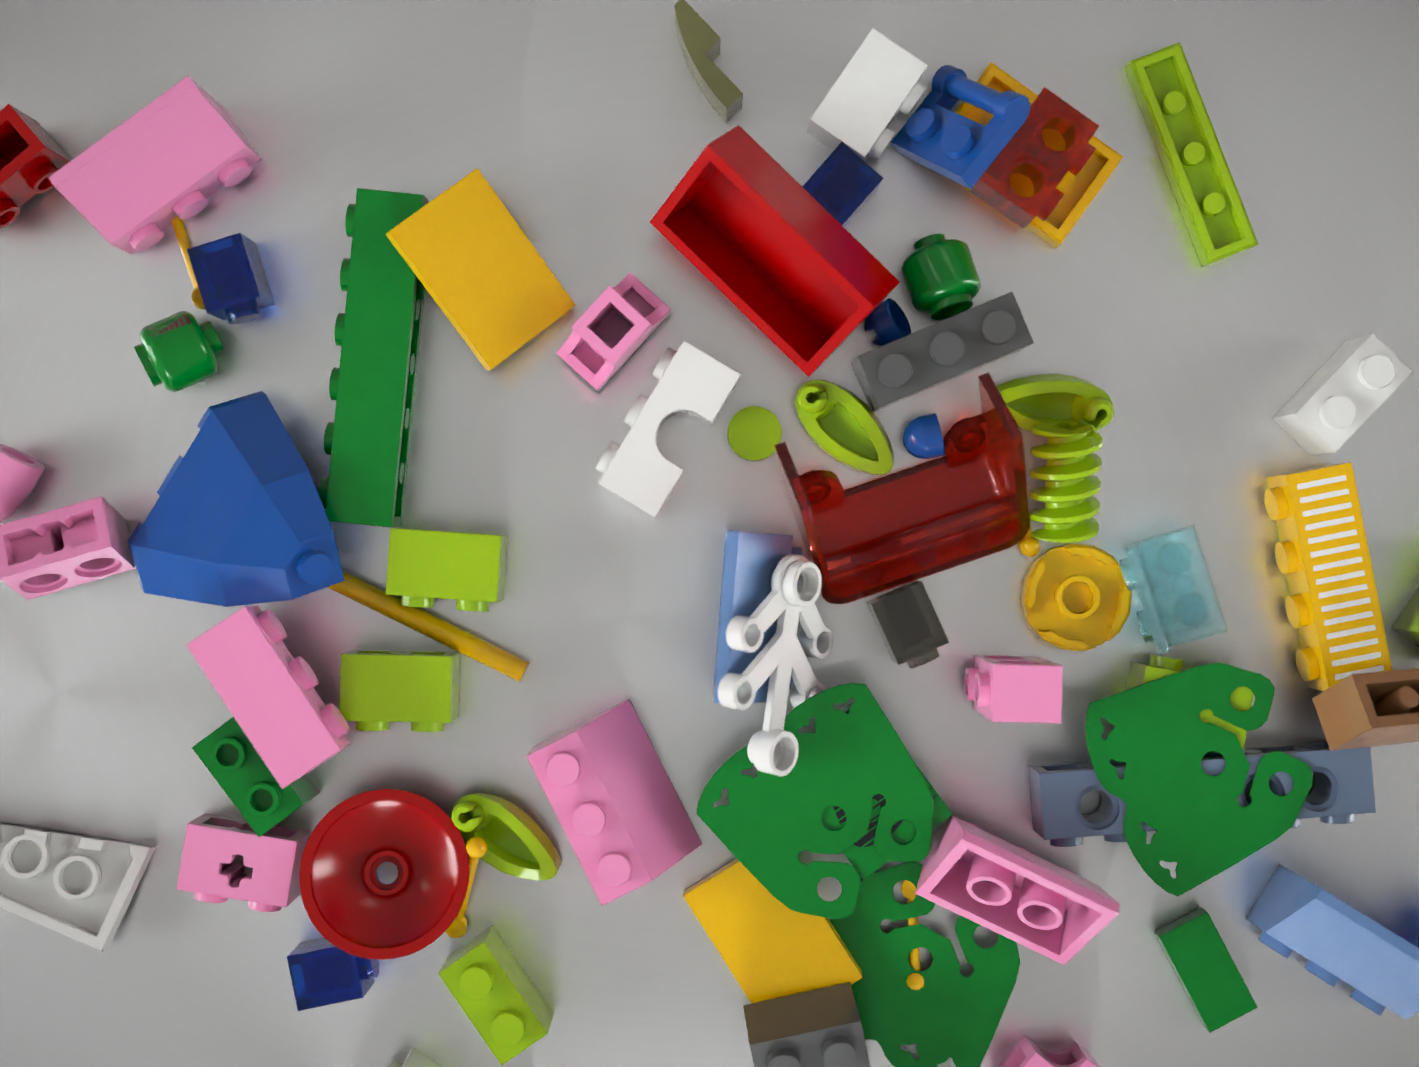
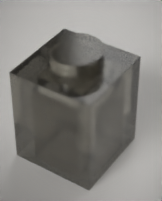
(908, 624)

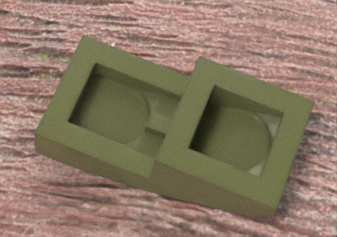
(700, 48)

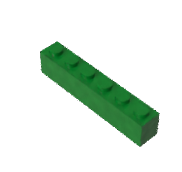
(376, 367)

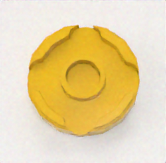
(1075, 597)

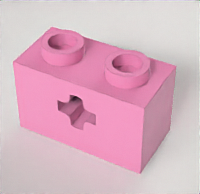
(214, 876)

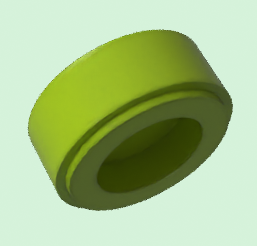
(754, 433)

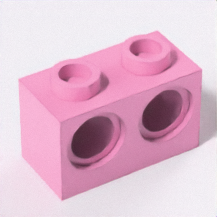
(64, 548)
(1015, 688)

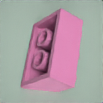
(157, 167)
(270, 693)
(614, 801)
(1013, 891)

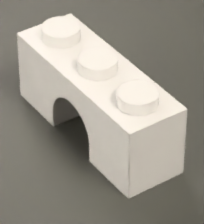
(687, 385)

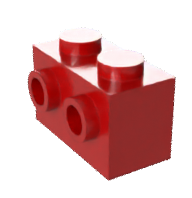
(25, 161)

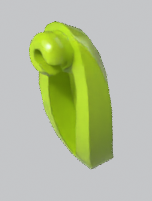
(1056, 399)
(844, 427)
(512, 837)

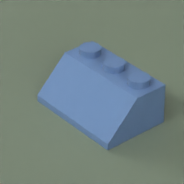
(745, 584)
(1338, 943)

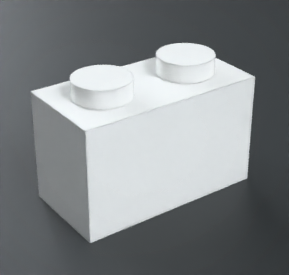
(868, 97)
(1342, 394)

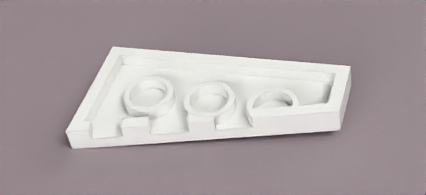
(70, 881)

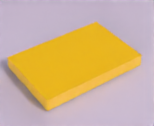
(1077, 189)
(481, 269)
(765, 942)

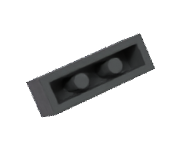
(942, 352)

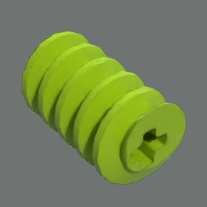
(1067, 482)

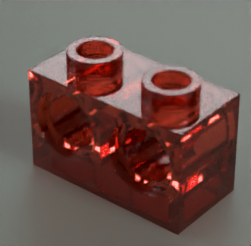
(1032, 157)

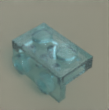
(1173, 589)

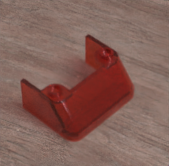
(920, 516)

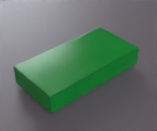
(1205, 969)

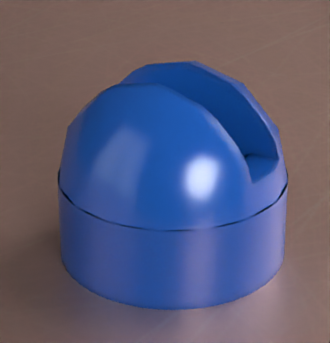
(888, 323)
(924, 437)

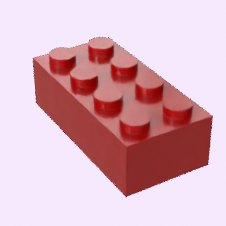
(772, 249)

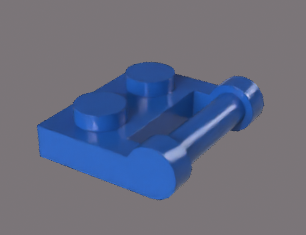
(953, 142)

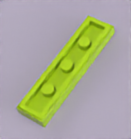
(1191, 154)

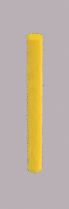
(432, 627)

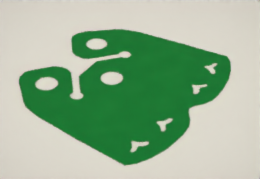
(835, 766)
(1164, 780)
(951, 1012)

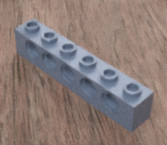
(1340, 791)

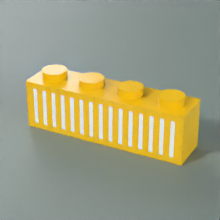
(1327, 574)

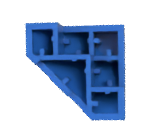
(237, 516)

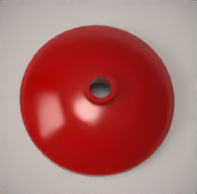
(342, 881)

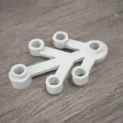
(792, 599)

